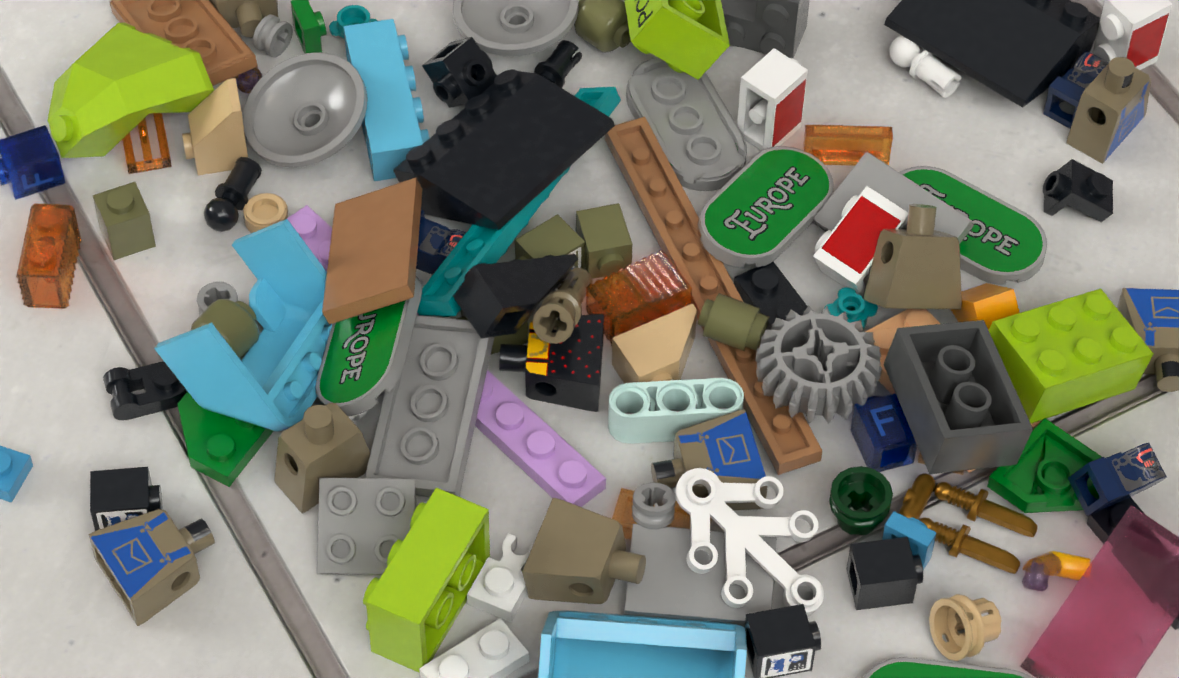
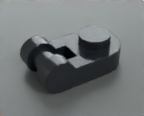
(160, 385)

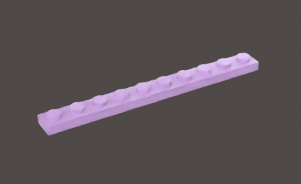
(500, 413)

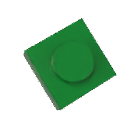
(308, 26)

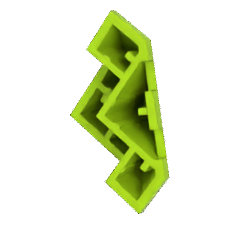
(119, 86)

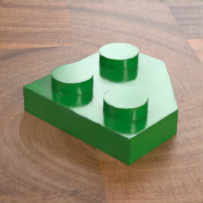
(218, 443)
(1043, 470)

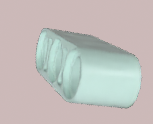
(652, 406)

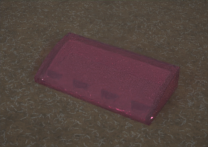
(1115, 608)

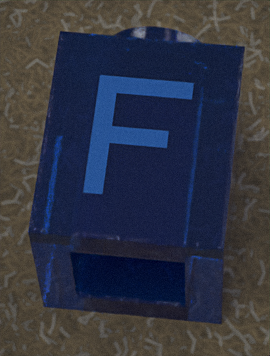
(30, 162)
(883, 433)

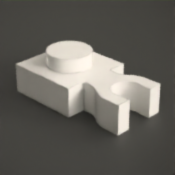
(500, 583)

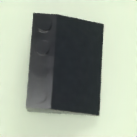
(1001, 43)
(502, 150)

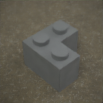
(766, 24)

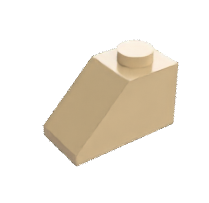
(216, 131)
(656, 348)

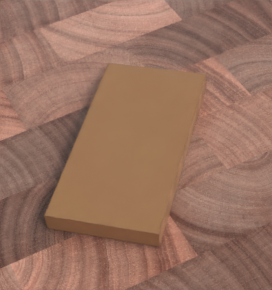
(192, 26)
(373, 251)

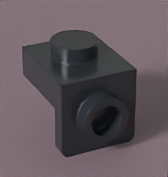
(1079, 188)

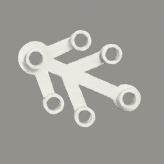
(745, 534)

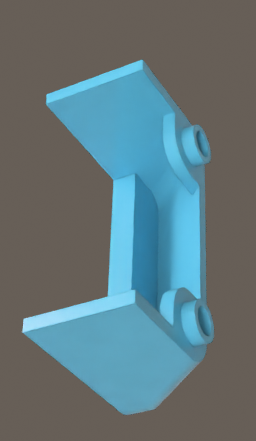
(279, 371)
(639, 647)

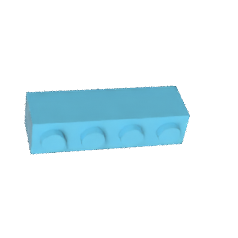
(391, 112)

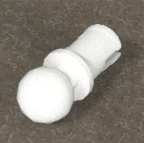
(924, 66)

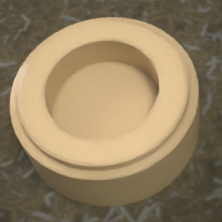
(264, 211)

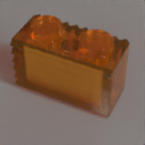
(49, 256)
(638, 294)

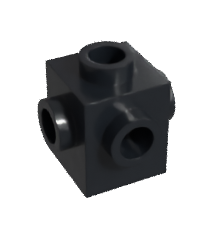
(460, 72)

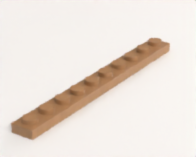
(675, 226)

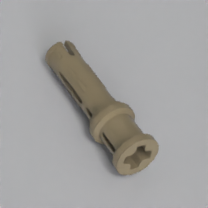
(564, 304)

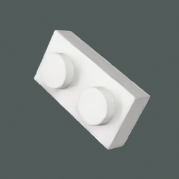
(486, 654)

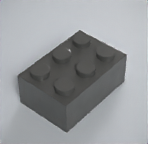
(957, 396)

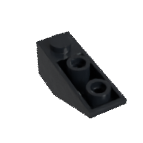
(506, 294)

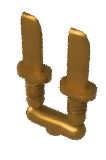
(918, 496)

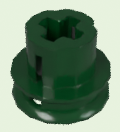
(860, 489)

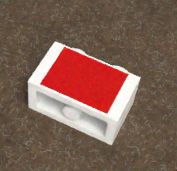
(1132, 30)
(772, 100)
(850, 247)

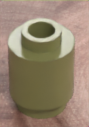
(733, 322)

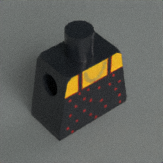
(563, 371)

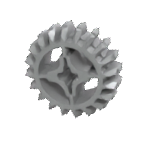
(807, 360)

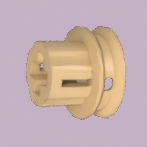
(959, 614)

